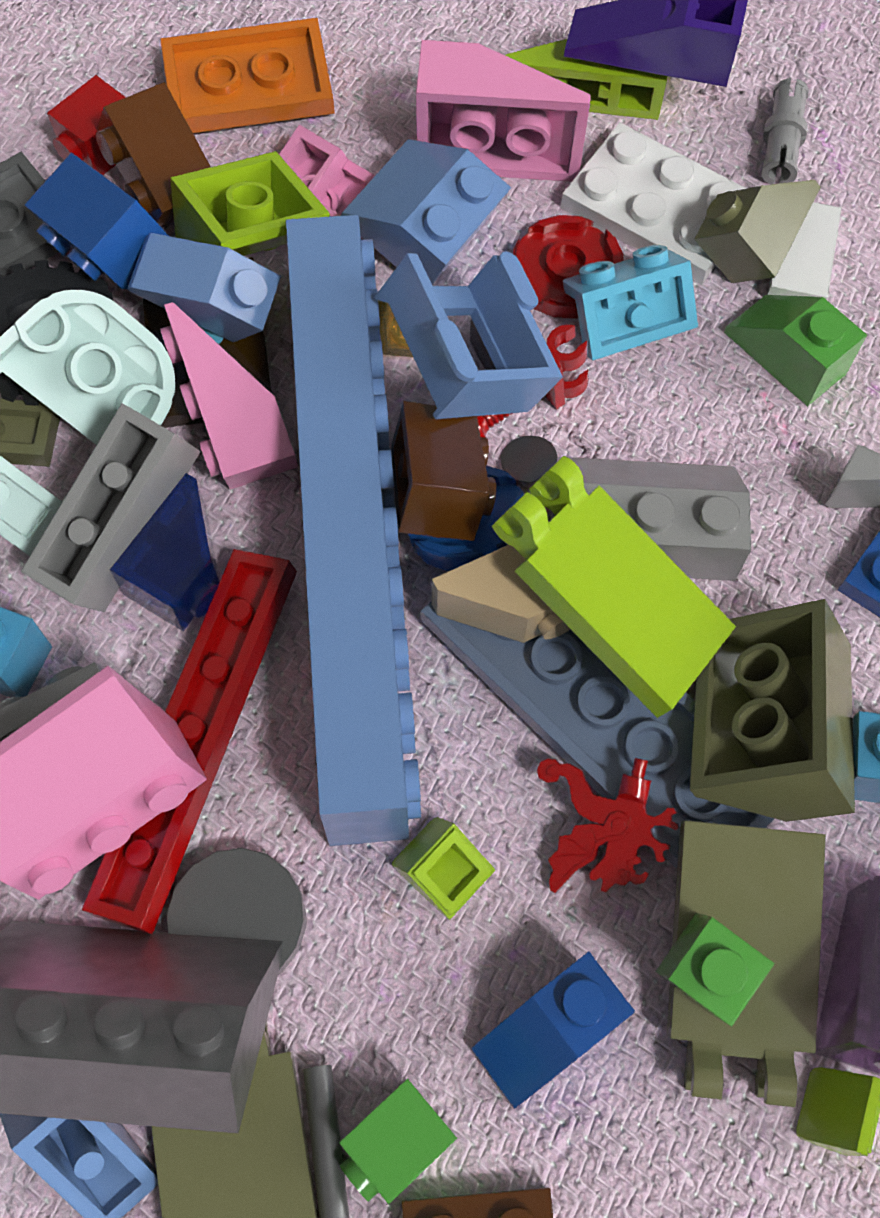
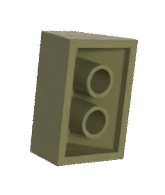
(777, 717)

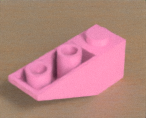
(238, 411)

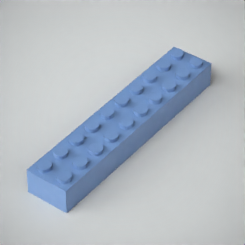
(350, 538)

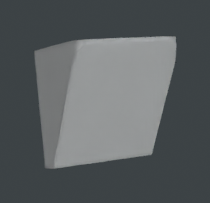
(858, 482)

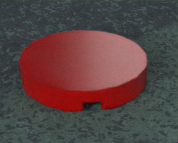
(556, 251)

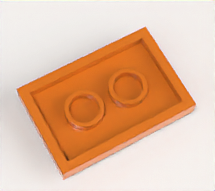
(248, 75)

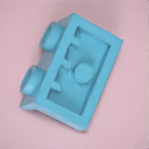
(633, 300)

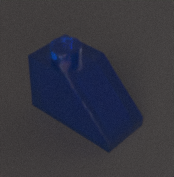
(172, 559)

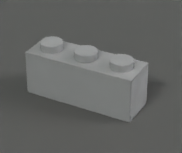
(107, 508)

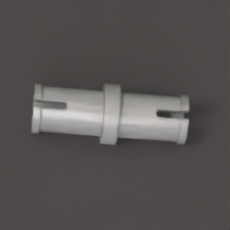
(785, 131)

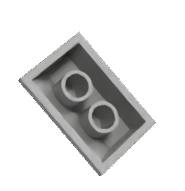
(686, 509)

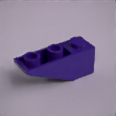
(661, 37)

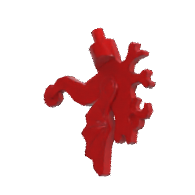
(621, 824)

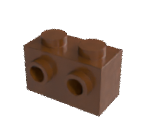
(149, 145)
(440, 474)

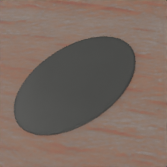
(528, 458)

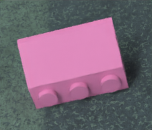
(86, 781)

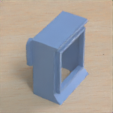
(500, 309)

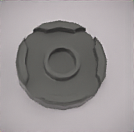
(240, 897)

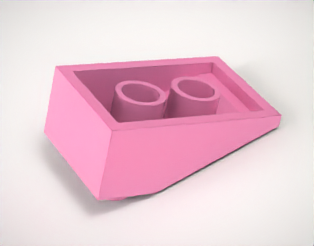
(500, 111)

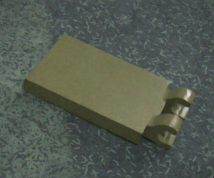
(771, 896)
(246, 1173)

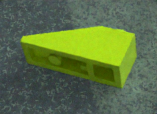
(610, 87)

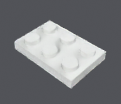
(647, 195)

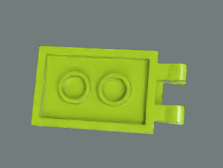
(613, 586)

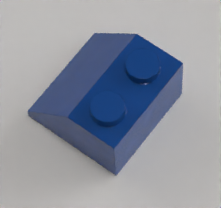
(93, 219)

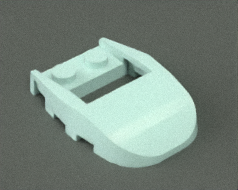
(82, 363)

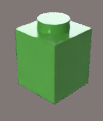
(715, 968)
(394, 1144)

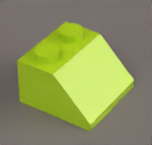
(242, 204)

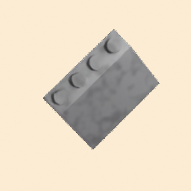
(131, 1024)

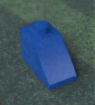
(552, 1029)

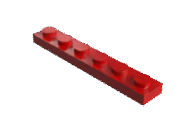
(206, 707)

